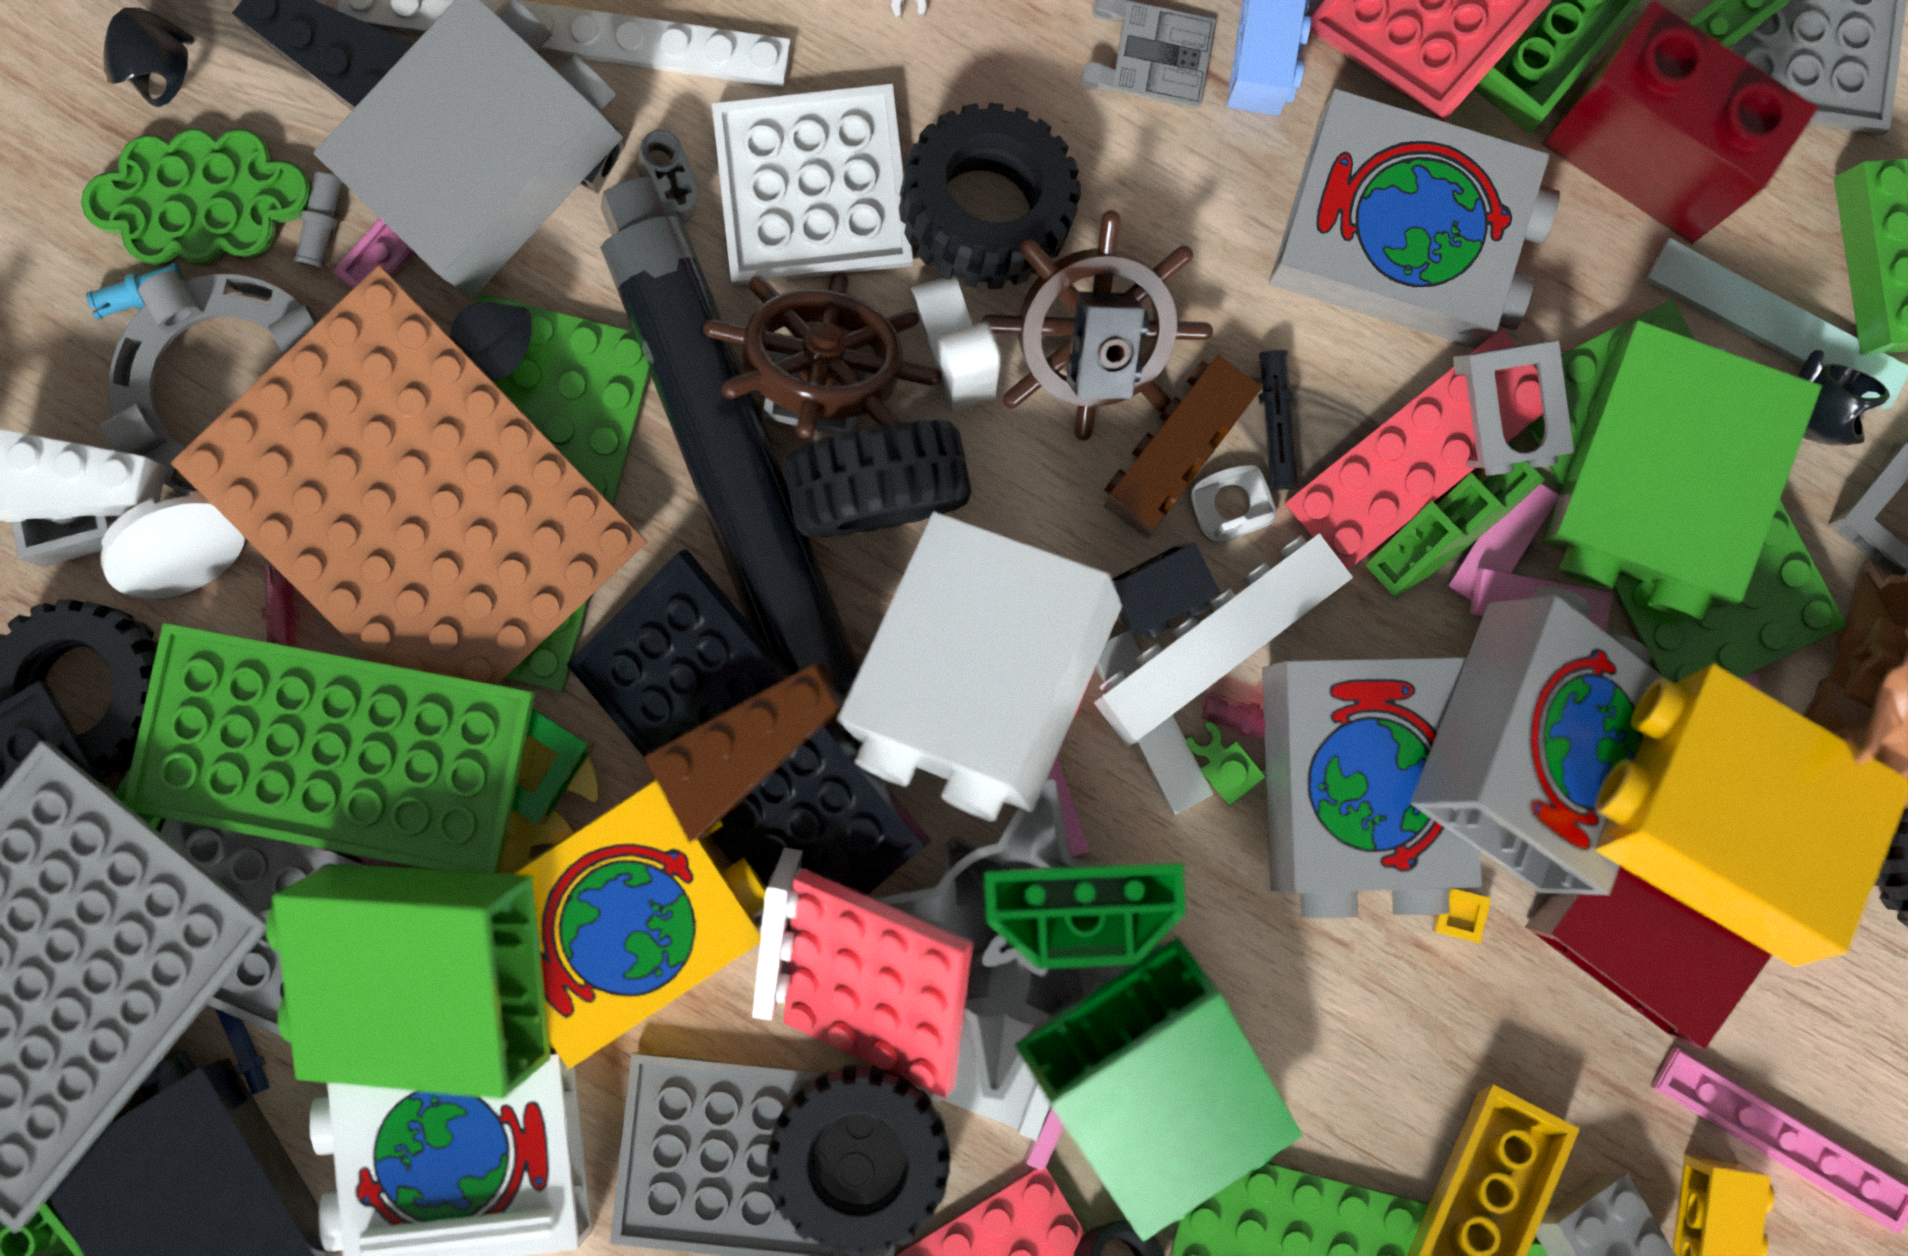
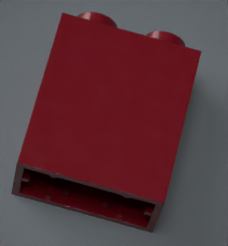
(1679, 124)
(1653, 954)

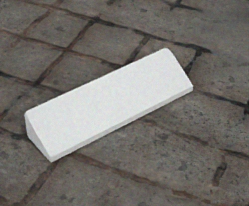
(1163, 747)

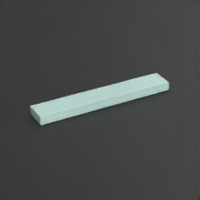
(1766, 316)

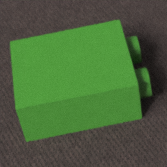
(1679, 471)
(411, 979)

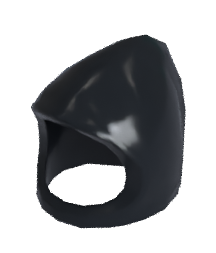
(142, 45)
(1839, 403)

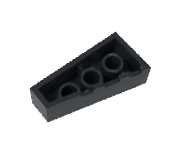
(324, 44)

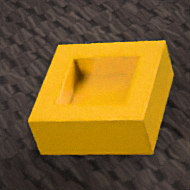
(1466, 916)

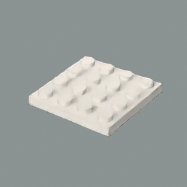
(811, 184)

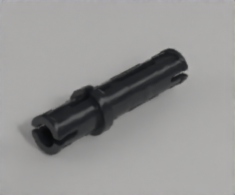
(1275, 365)

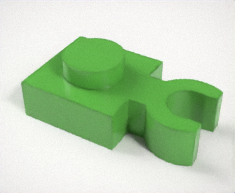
(1229, 768)

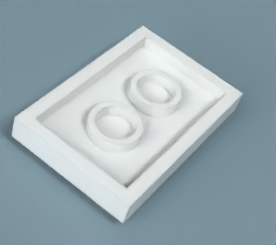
(777, 940)

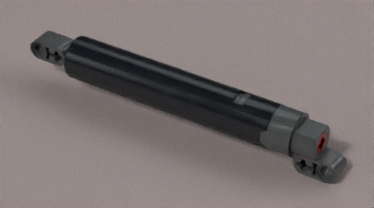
(718, 435)

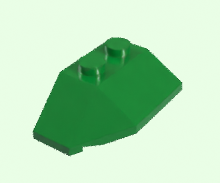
(1085, 911)

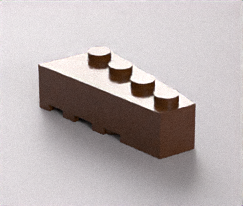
(1182, 444)
(731, 755)

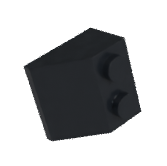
(1163, 589)

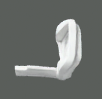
(1261, 508)

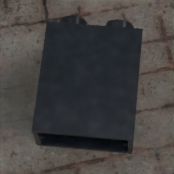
(190, 1175)

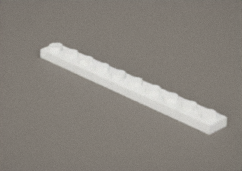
(613, 39)

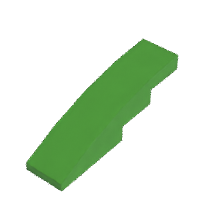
(1450, 526)

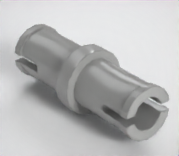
(318, 220)

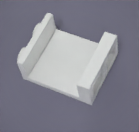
(1022, 1106)

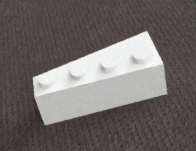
(71, 479)

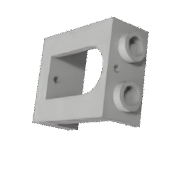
(1489, 440)
(1859, 523)

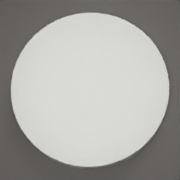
(169, 547)

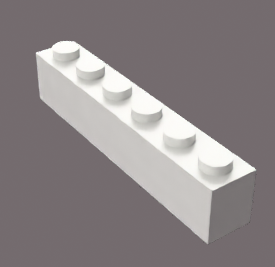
(1222, 640)

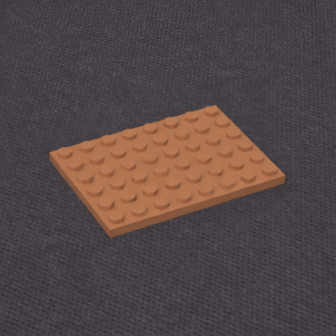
(409, 493)

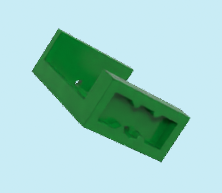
(572, 754)

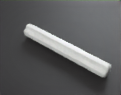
(457, 1232)

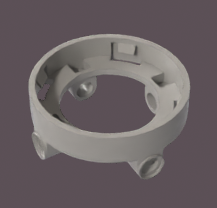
(168, 311)

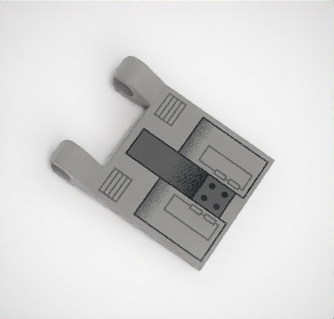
(1159, 53)

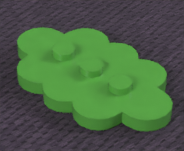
(196, 197)

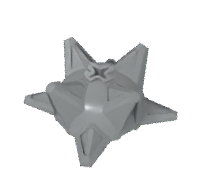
(1004, 989)

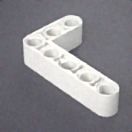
(959, 349)

